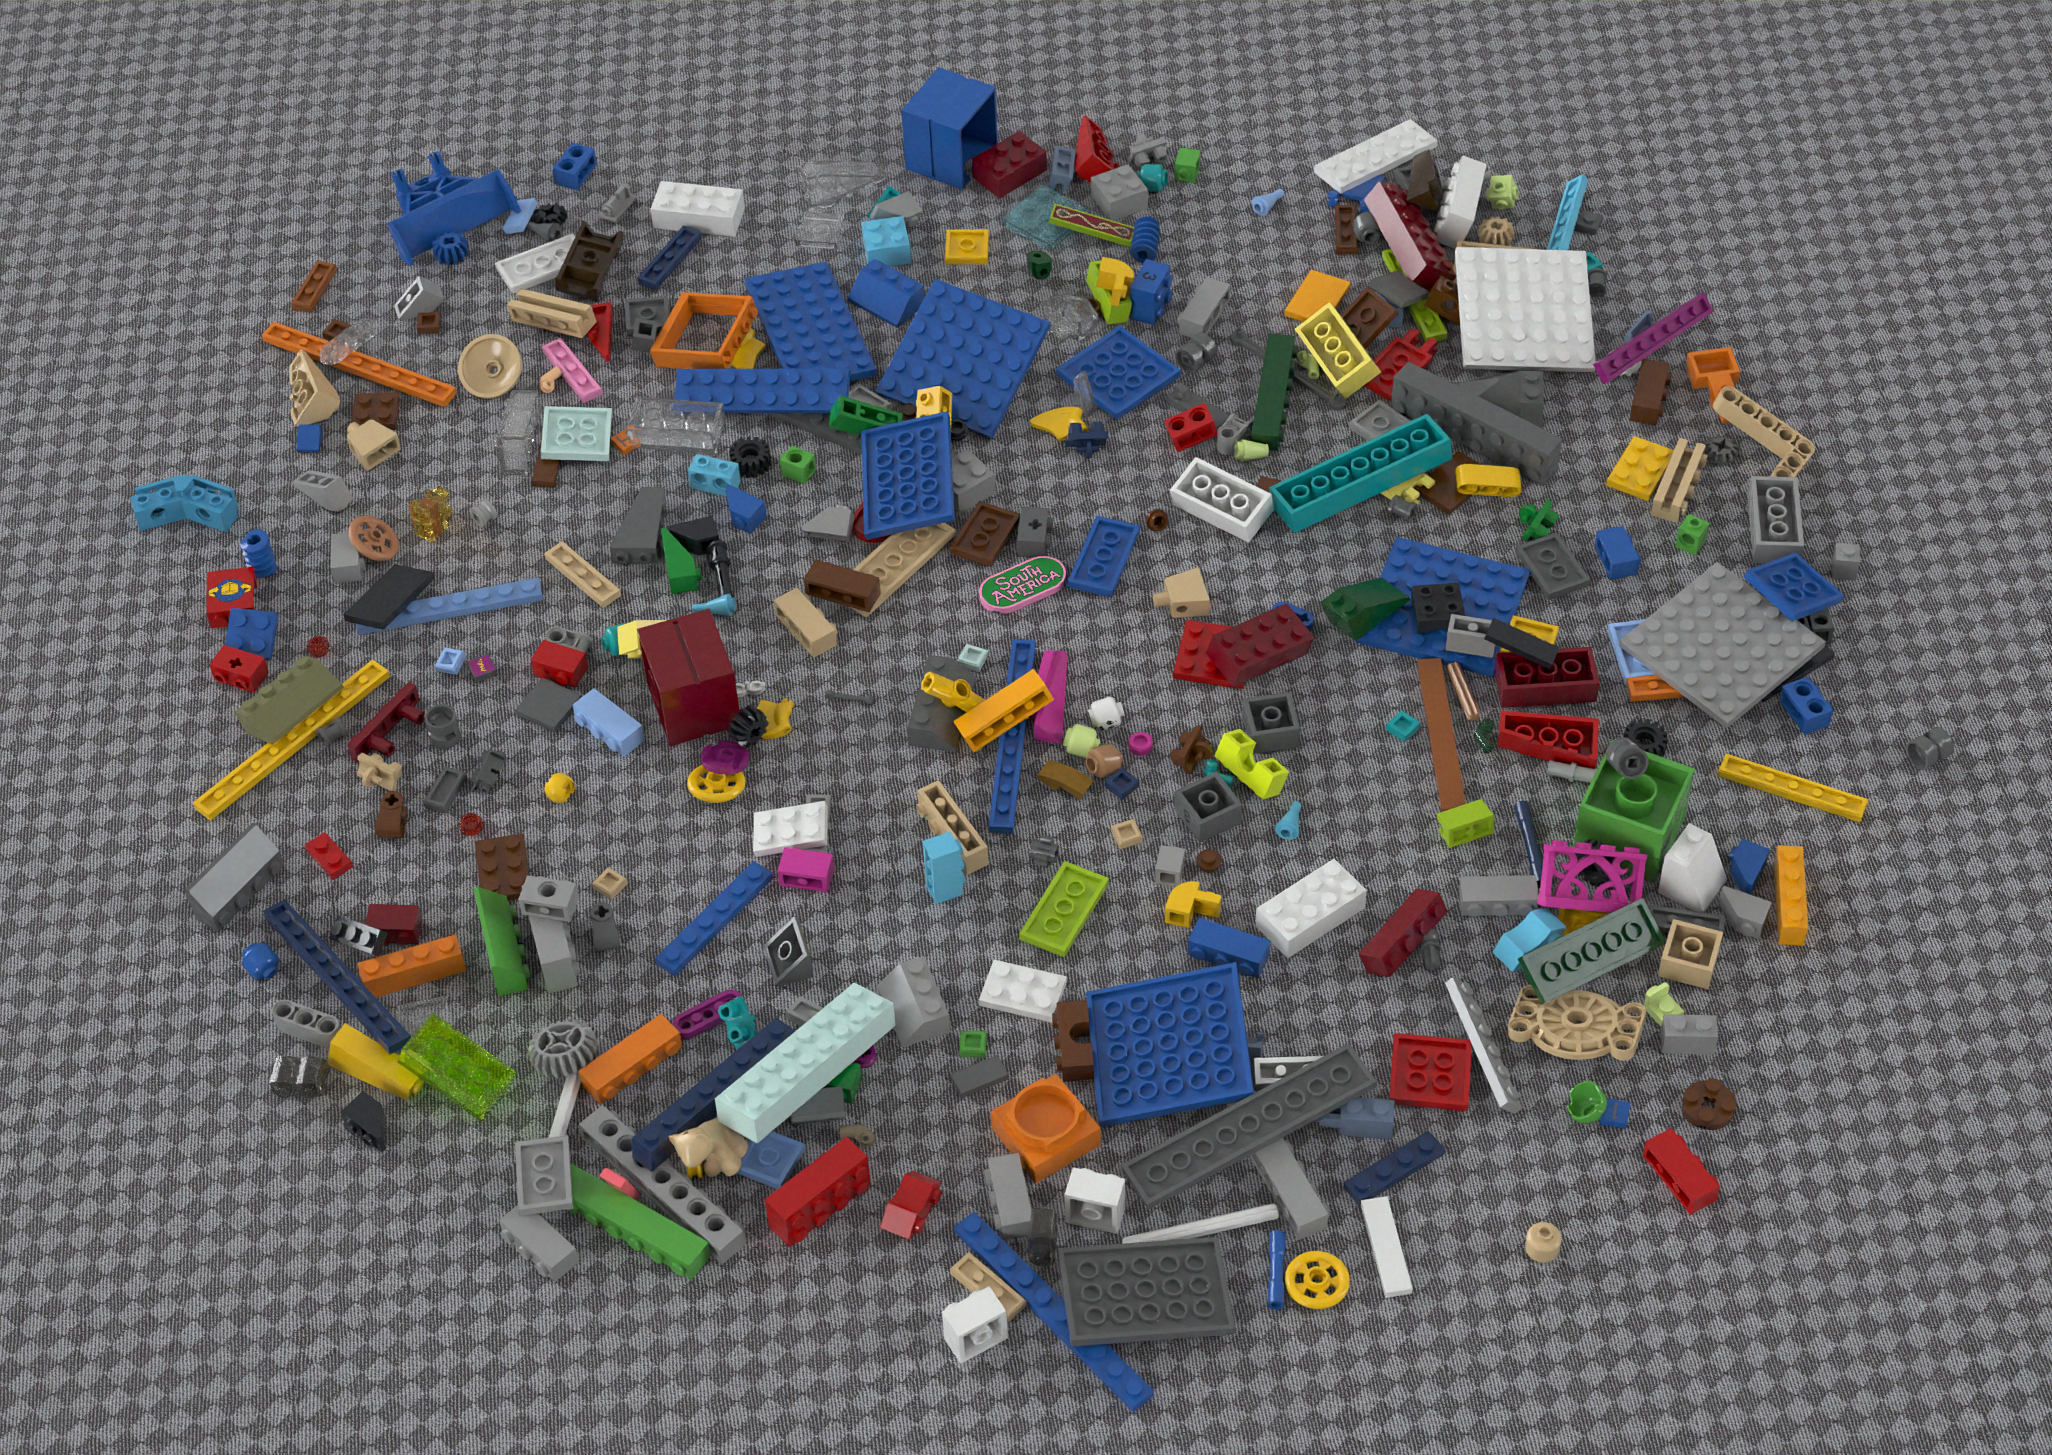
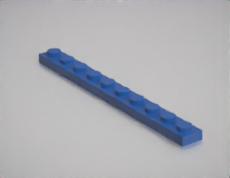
(1011, 748)
(1051, 1310)

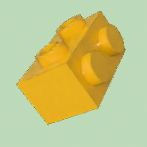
(933, 401)

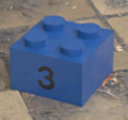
(1150, 292)

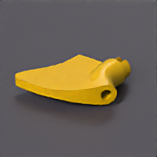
(748, 352)
(1058, 420)
(777, 716)

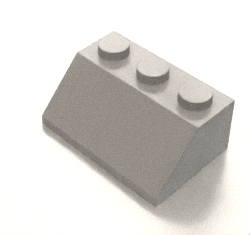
(916, 1001)

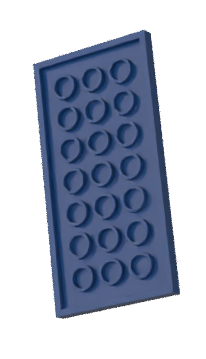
(809, 321)

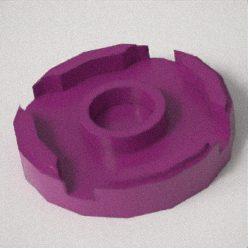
(725, 758)

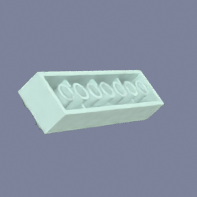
(805, 1062)

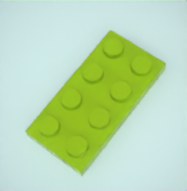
(1064, 909)

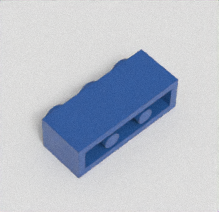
(1228, 945)

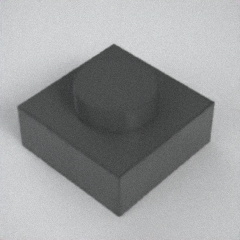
(1589, 222)

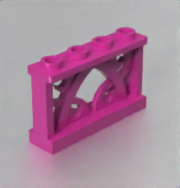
(1562, 896)

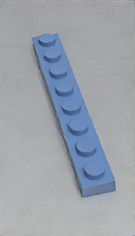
(464, 603)

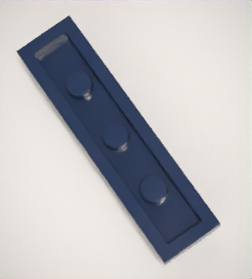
(669, 257)
(1394, 1168)

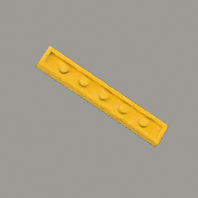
(1793, 787)

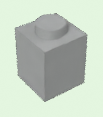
(1845, 561)
(1170, 865)

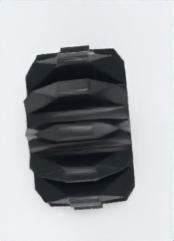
(748, 726)

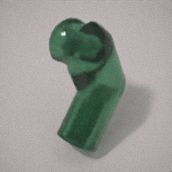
(1483, 733)

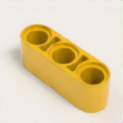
(1488, 480)

